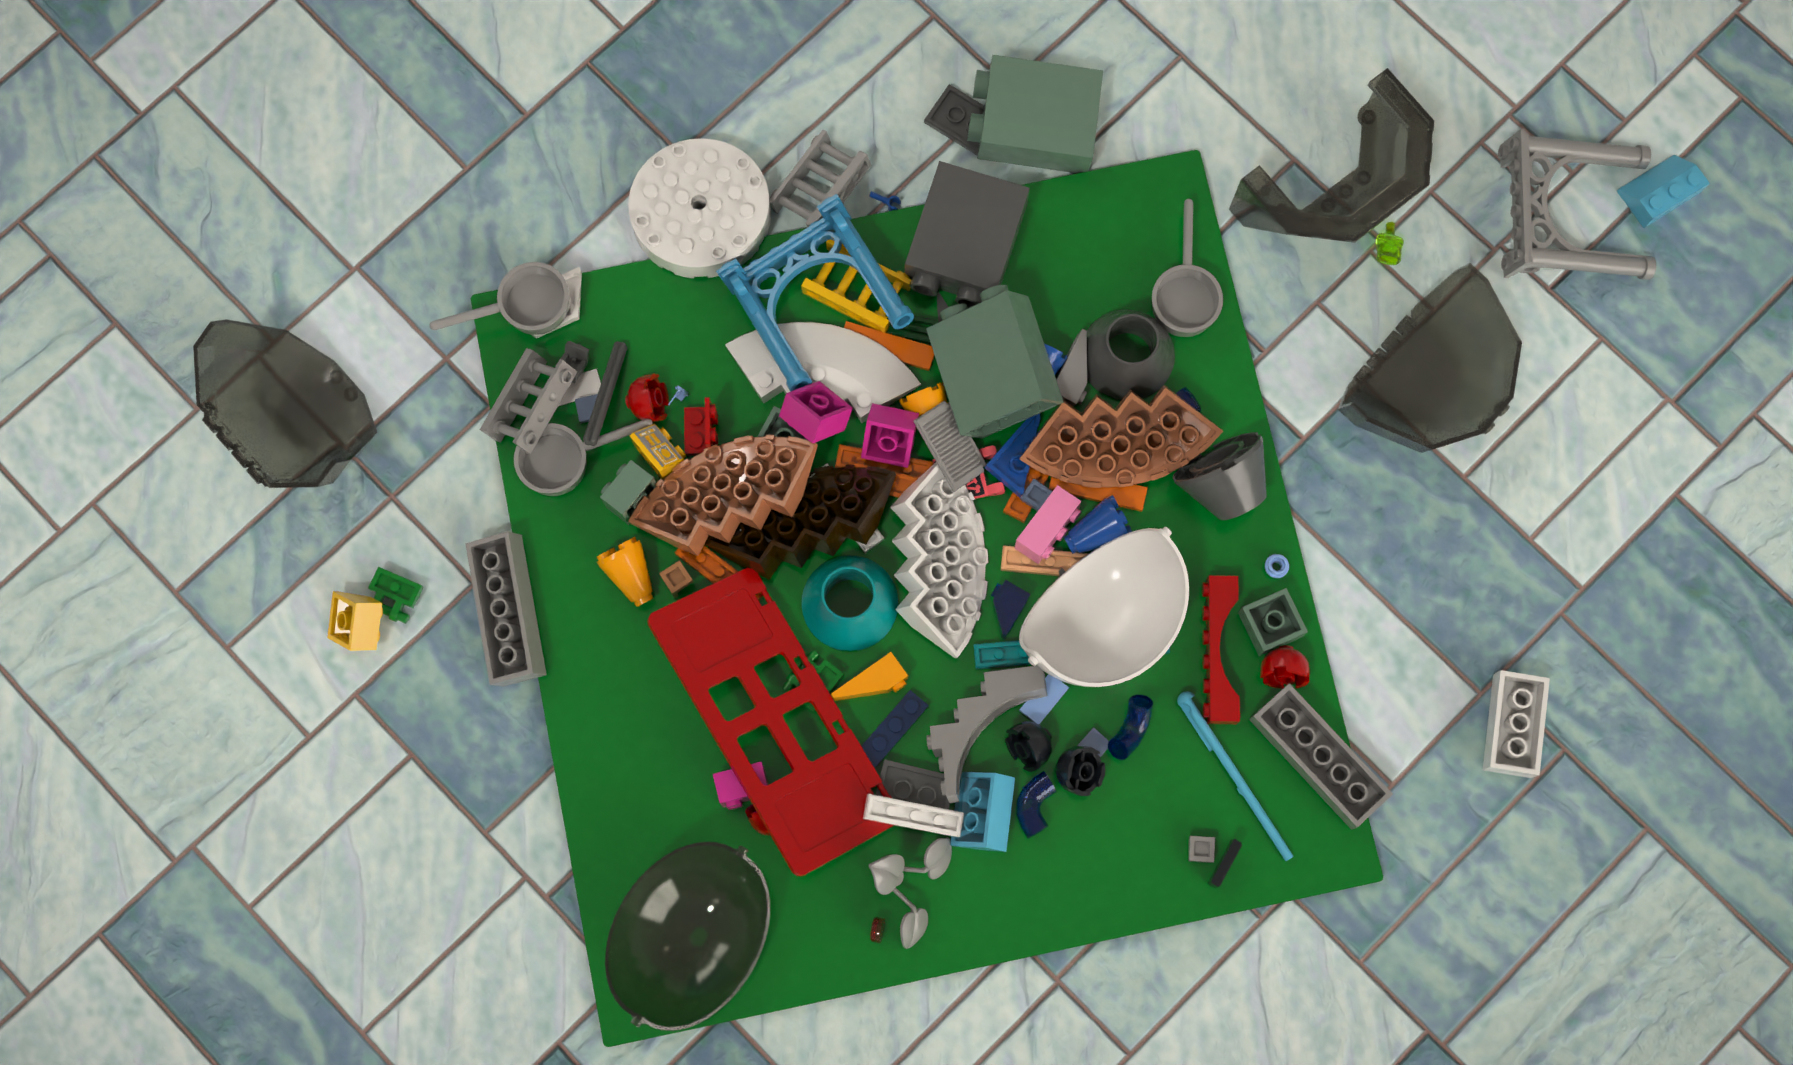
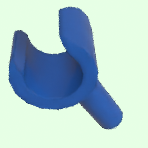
(886, 200)

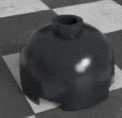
(1030, 744)
(1080, 770)

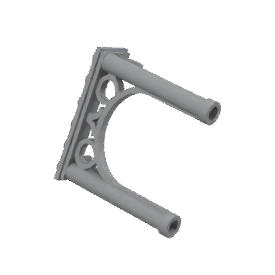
(1531, 254)

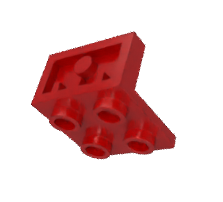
(699, 428)

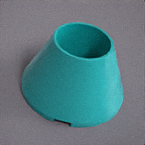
(853, 632)

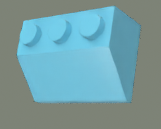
(1663, 189)
(986, 810)

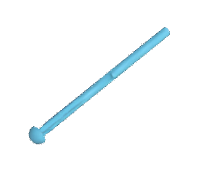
(1212, 743)

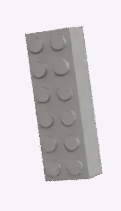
(505, 609)
(1321, 757)

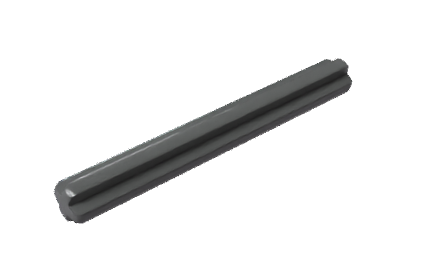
(605, 393)

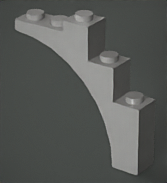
(999, 693)

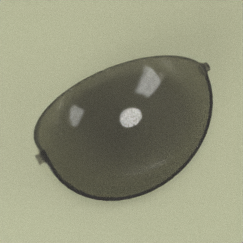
(687, 935)

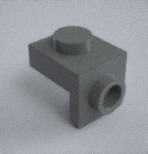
(576, 357)

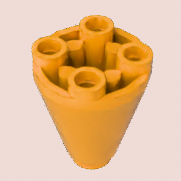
(628, 570)

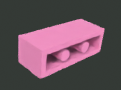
(1048, 525)

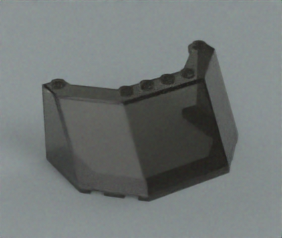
(1389, 173)

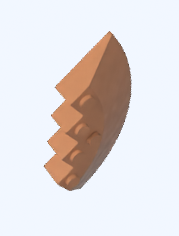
(1120, 443)
(725, 488)

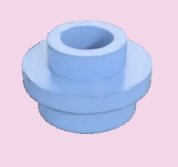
(1281, 560)

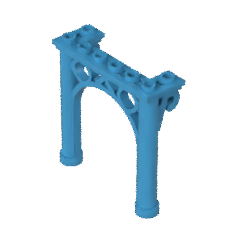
(833, 226)

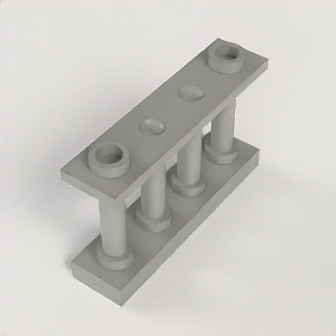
(843, 184)
(516, 391)

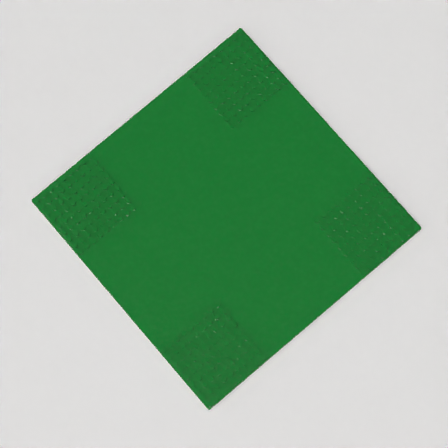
(1110, 864)

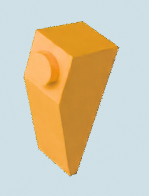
(877, 679)

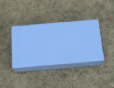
(1039, 708)

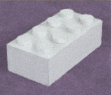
(1516, 724)

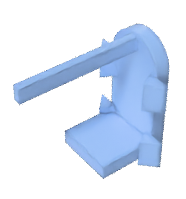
(680, 394)

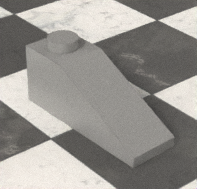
(1073, 374)

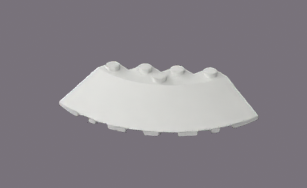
(836, 356)
(943, 560)

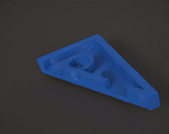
(1006, 462)

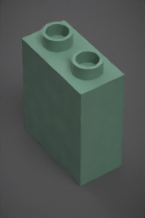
(1036, 114)
(993, 362)

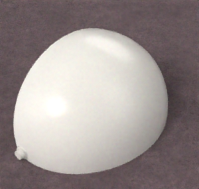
(1110, 611)

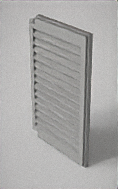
(954, 453)

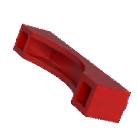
(1222, 700)

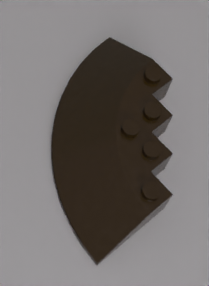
(833, 508)

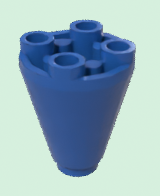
(1098, 527)

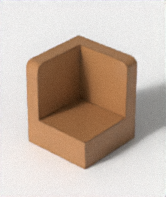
(676, 578)

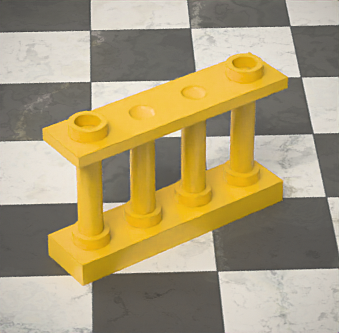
(857, 309)

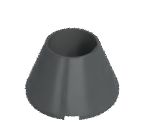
(1117, 377)
(1228, 478)

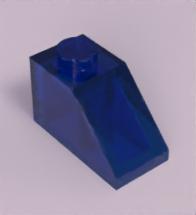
(1008, 605)

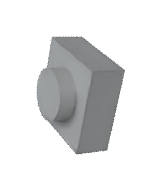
(1201, 849)

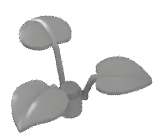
(889, 874)

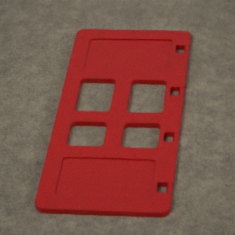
(724, 635)

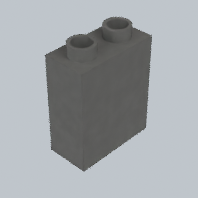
(965, 233)

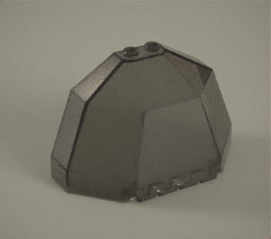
(1445, 370)
(279, 404)

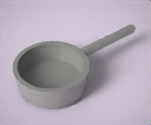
(1187, 296)
(529, 298)
(560, 458)

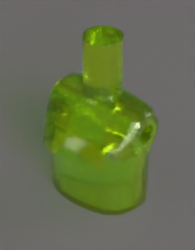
(1389, 246)

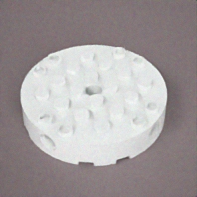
(707, 177)

